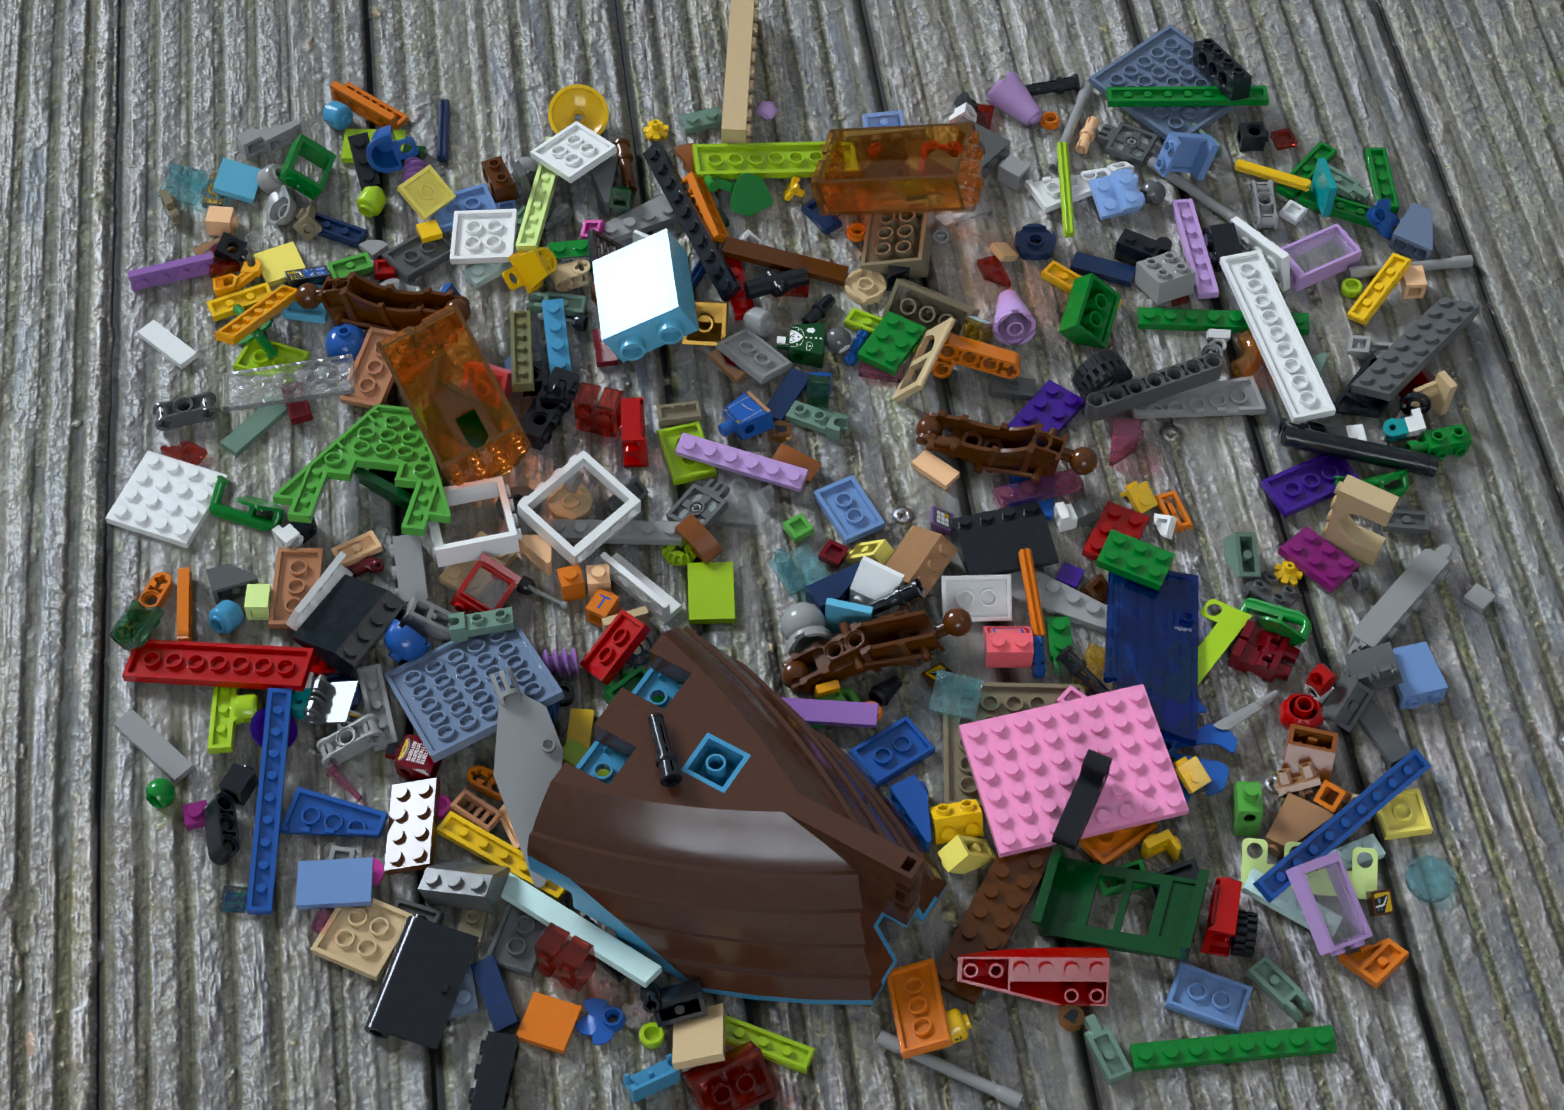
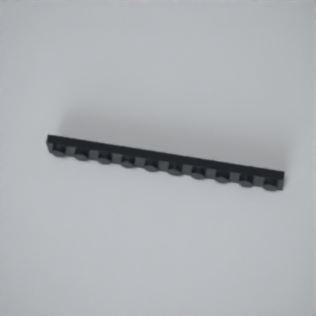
(692, 221)

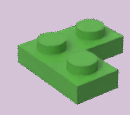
(360, 263)

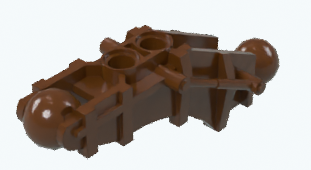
(369, 305)
(1002, 449)
(873, 644)

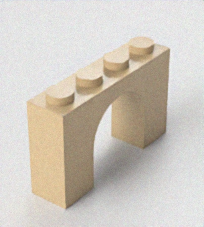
(1360, 499)

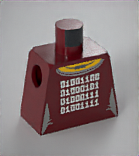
(412, 759)

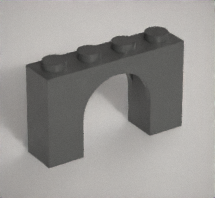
(995, 149)

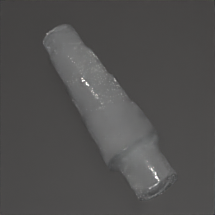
(1149, 303)

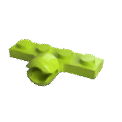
(226, 713)

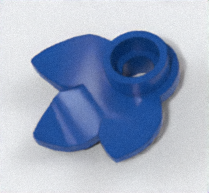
(1383, 218)
(597, 1021)

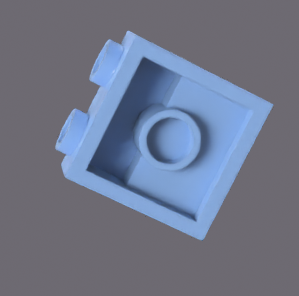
(1116, 194)

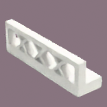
(641, 587)
(318, 592)

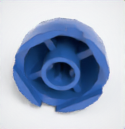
(344, 340)
(404, 642)

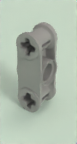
(1263, 205)
(350, 740)

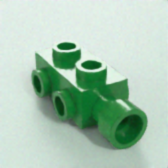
(1442, 441)

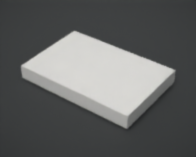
(981, 595)

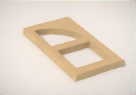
(927, 361)

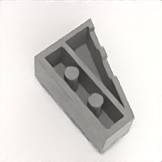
(409, 567)

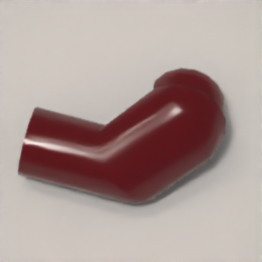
(368, 564)

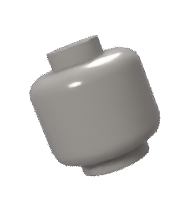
(268, 178)
(759, 321)

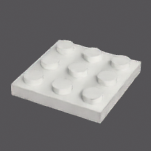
(573, 152)
(483, 236)

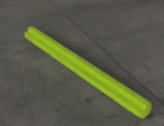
(1065, 189)

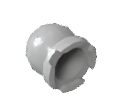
(802, 626)

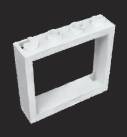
(602, 532)
(490, 545)

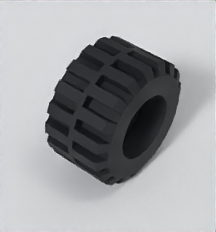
(1100, 372)

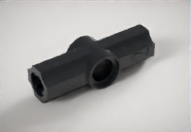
(776, 283)

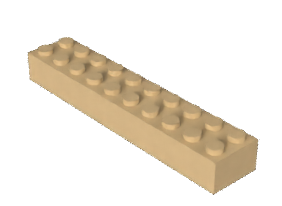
(740, 71)

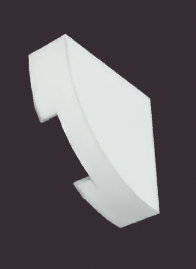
(1165, 525)

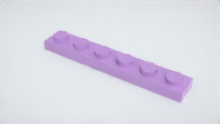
(1195, 248)
(741, 462)

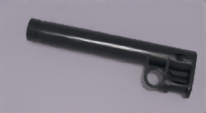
(1316, 438)

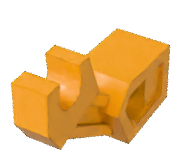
(231, 283)

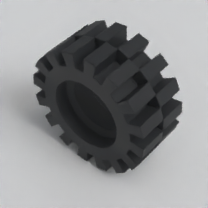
(1246, 933)

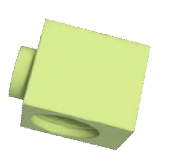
(258, 601)

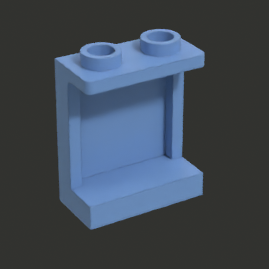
(1186, 154)
(1420, 676)

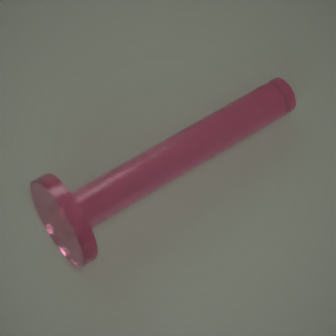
(332, 771)

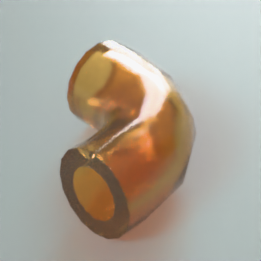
(1250, 360)

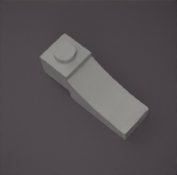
(268, 139)

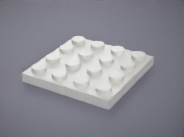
(165, 499)

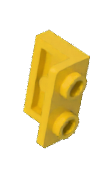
(956, 819)

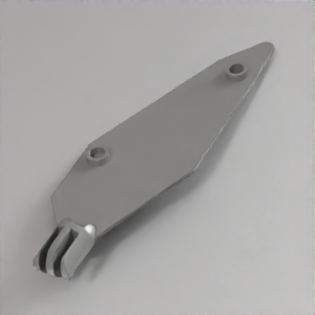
(525, 758)

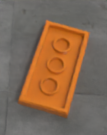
(919, 1008)

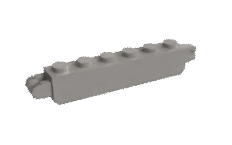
(1401, 599)

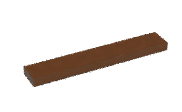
(784, 260)

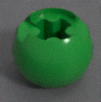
(160, 793)

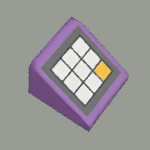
(941, 520)

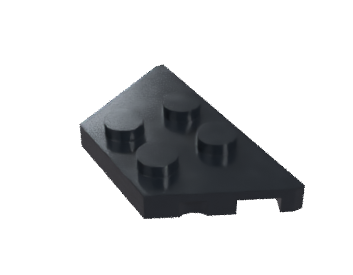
(1358, 404)

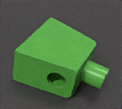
(1246, 800)

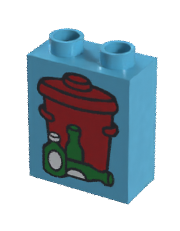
(645, 296)

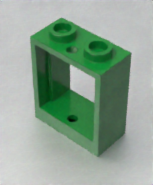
(315, 154)

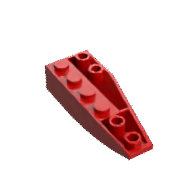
(1041, 974)

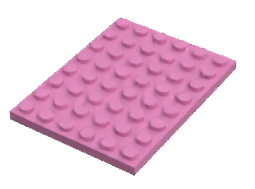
(1034, 757)

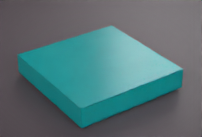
(1324, 187)

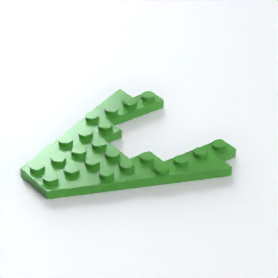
(382, 441)

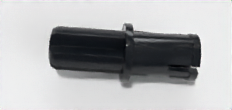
(819, 310)

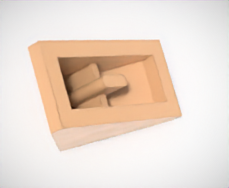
(538, 552)

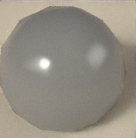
(530, 167)

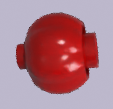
(1301, 710)

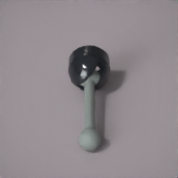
(578, 322)
(528, 586)

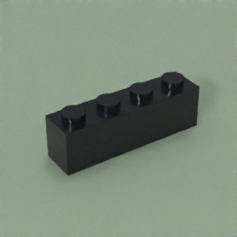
(494, 1072)

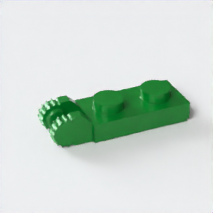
(1058, 638)

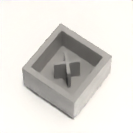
(1165, 277)

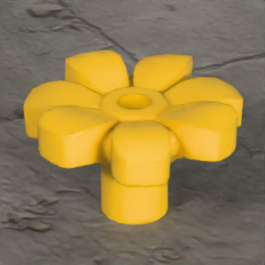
(656, 130)
(793, 189)
(1287, 573)

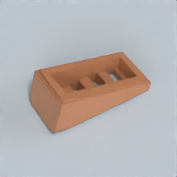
(468, 797)

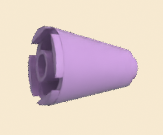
(1014, 99)
(1013, 319)

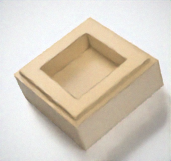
(1003, 251)

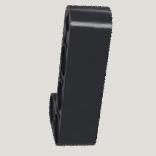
(1082, 799)

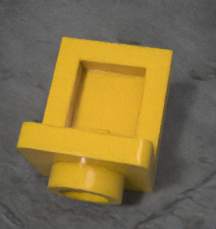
(1140, 496)
(1191, 773)
(1158, 843)

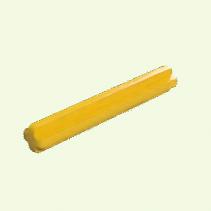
(1273, 174)

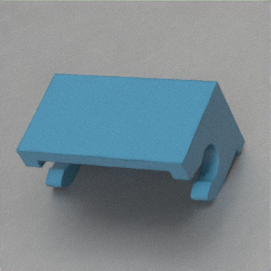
(651, 1079)

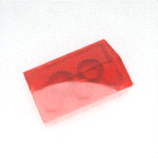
(733, 1083)

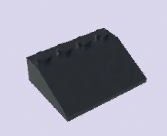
(992, 539)
(349, 623)

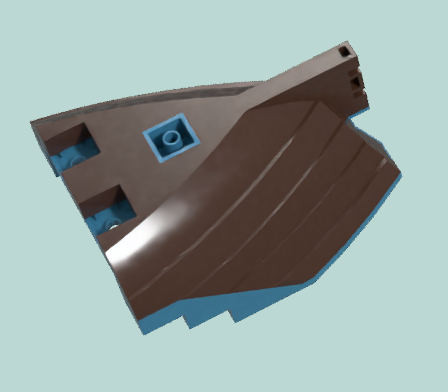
(752, 867)

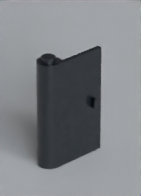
(423, 966)

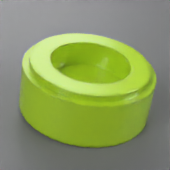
(1351, 288)
(651, 1036)

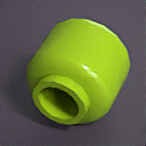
(371, 201)

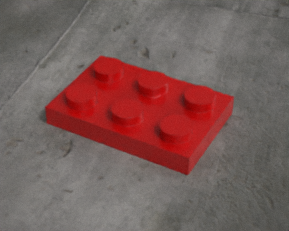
(1118, 519)
(615, 647)

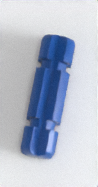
(858, 342)
(1038, 658)

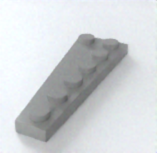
(644, 218)
(1218, 398)
(1063, 601)

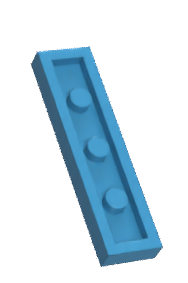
(556, 334)

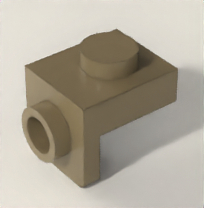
(306, 224)

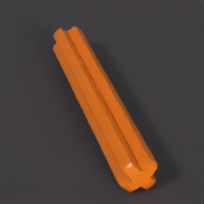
(1032, 592)

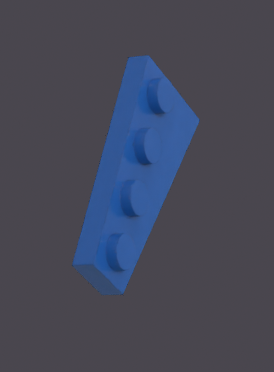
(329, 816)

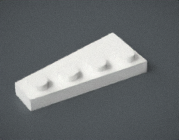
(1048, 190)
(1275, 257)

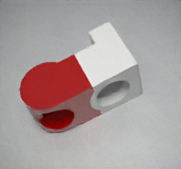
(1321, 681)

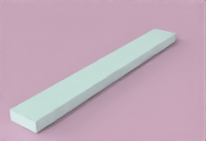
(606, 947)

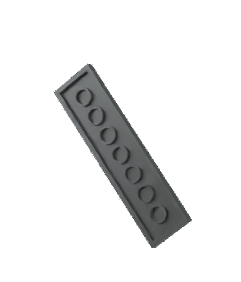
(1415, 348)

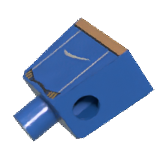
(746, 417)

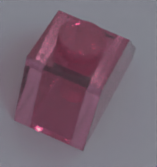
(1124, 439)

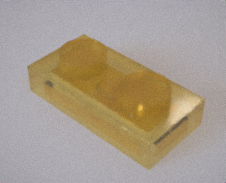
(1095, 662)

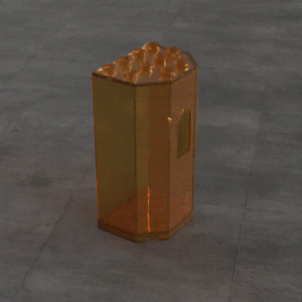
(899, 170)
(444, 378)

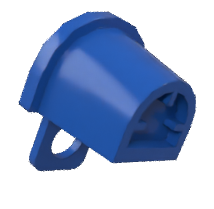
(385, 153)

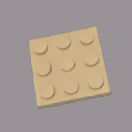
(361, 937)

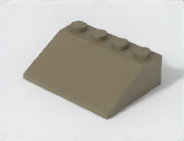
(898, 242)

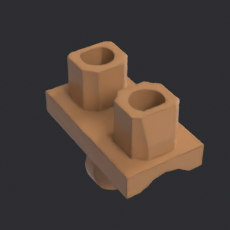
(1301, 785)

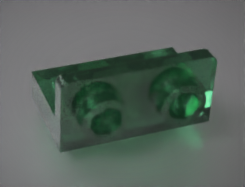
(135, 625)

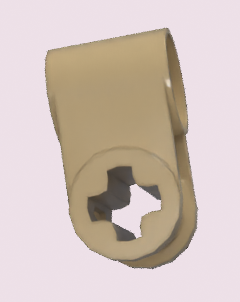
(569, 276)

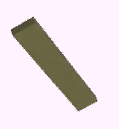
(521, 351)

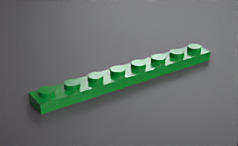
(1181, 96)
(1203, 320)
(1232, 1048)

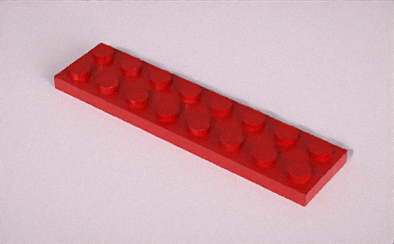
(220, 665)

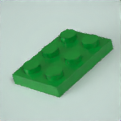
(891, 343)
(1135, 560)

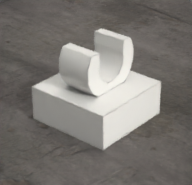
(1218, 335)

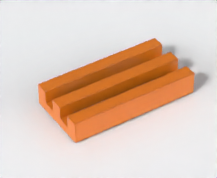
(1179, 505)

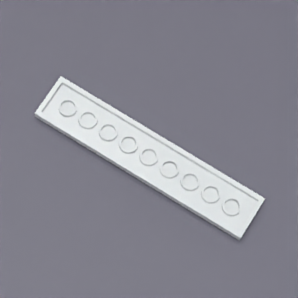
(1277, 336)

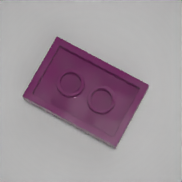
(1318, 559)

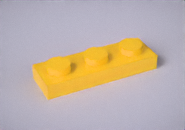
(223, 306)

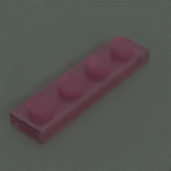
(1048, 487)

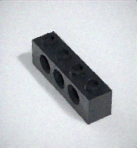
(1221, 69)
(544, 417)

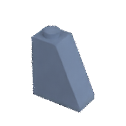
(1414, 233)

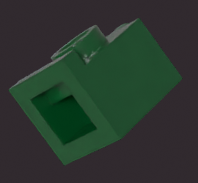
(621, 198)

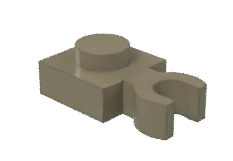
(170, 204)

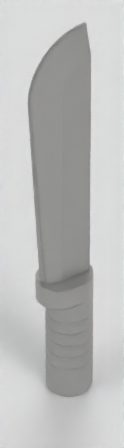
(1244, 713)

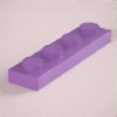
(170, 271)

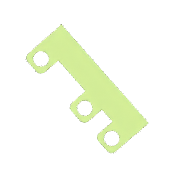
(1361, 878)

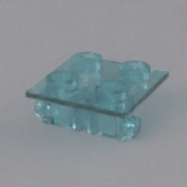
(185, 183)
(797, 568)
(956, 695)

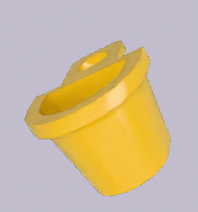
(530, 268)

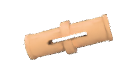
(1087, 135)

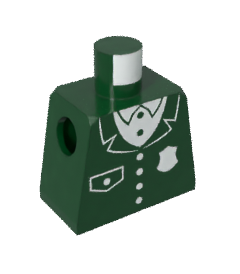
(805, 344)

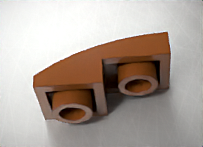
(684, 152)
(794, 457)
(699, 539)

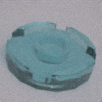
(1430, 879)

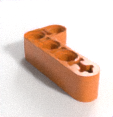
(1005, 362)

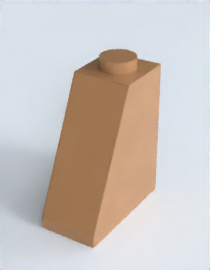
(1295, 823)

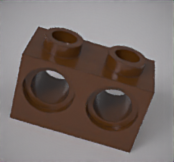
(498, 180)

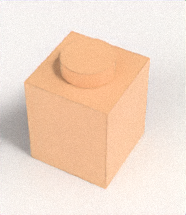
(220, 220)
(1413, 283)
(598, 577)

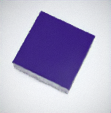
(1070, 575)

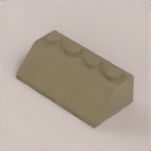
(927, 306)

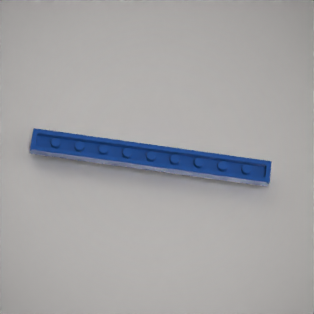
(269, 802)
(1344, 822)

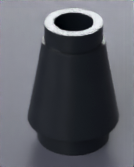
(885, 691)

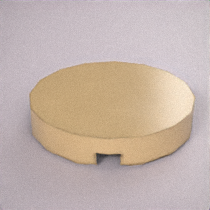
(865, 286)
(570, 505)

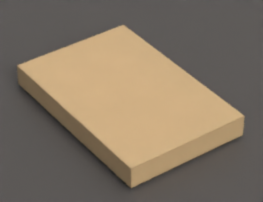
(699, 1039)

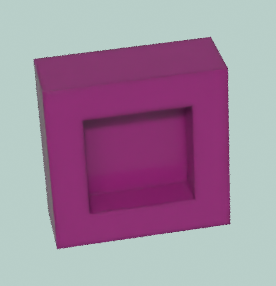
(194, 814)

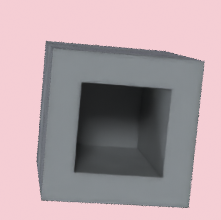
(1013, 172)

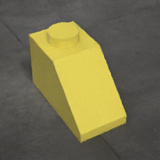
(876, 550)
(966, 854)

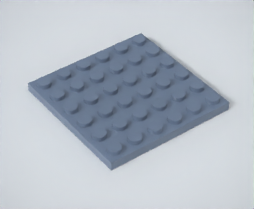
(1161, 61)
(451, 692)

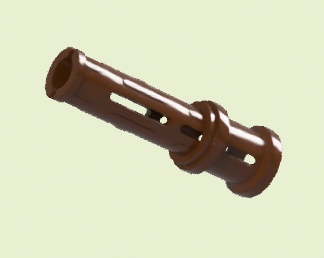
(624, 161)

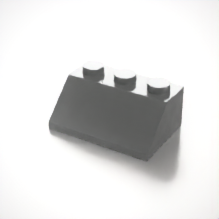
(463, 885)

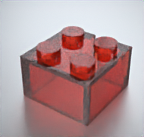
(599, 419)
(569, 965)

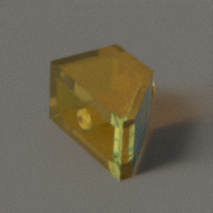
(977, 329)

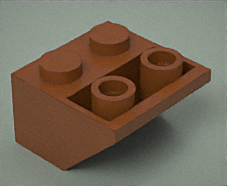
(1311, 745)

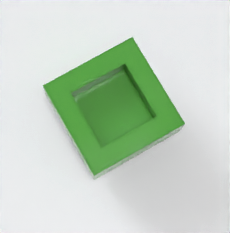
(798, 528)

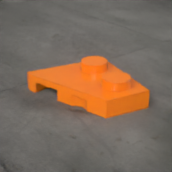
(1375, 961)

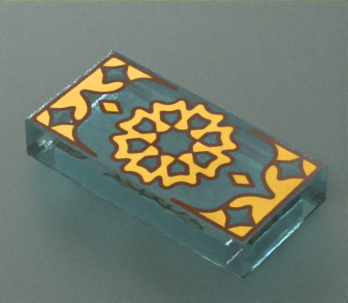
(211, 198)

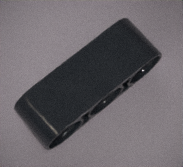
(221, 828)

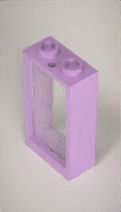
(1321, 256)
(1329, 904)

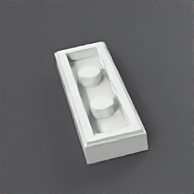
(167, 344)

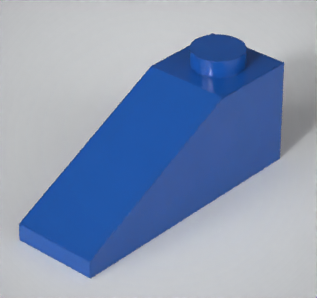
(911, 803)

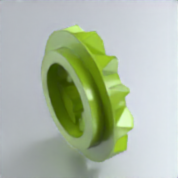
(677, 557)

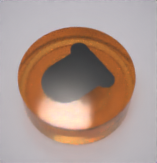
(780, 432)
(1071, 1017)

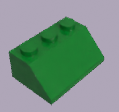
(1089, 312)

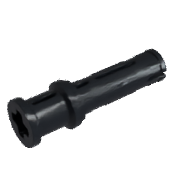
(1057, 85)
(899, 596)
(1076, 669)
(665, 759)

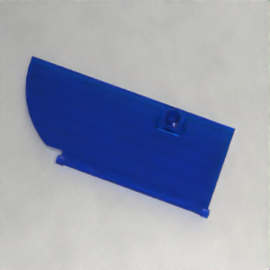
(1156, 645)

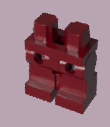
(1263, 653)

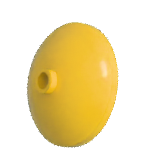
(575, 101)

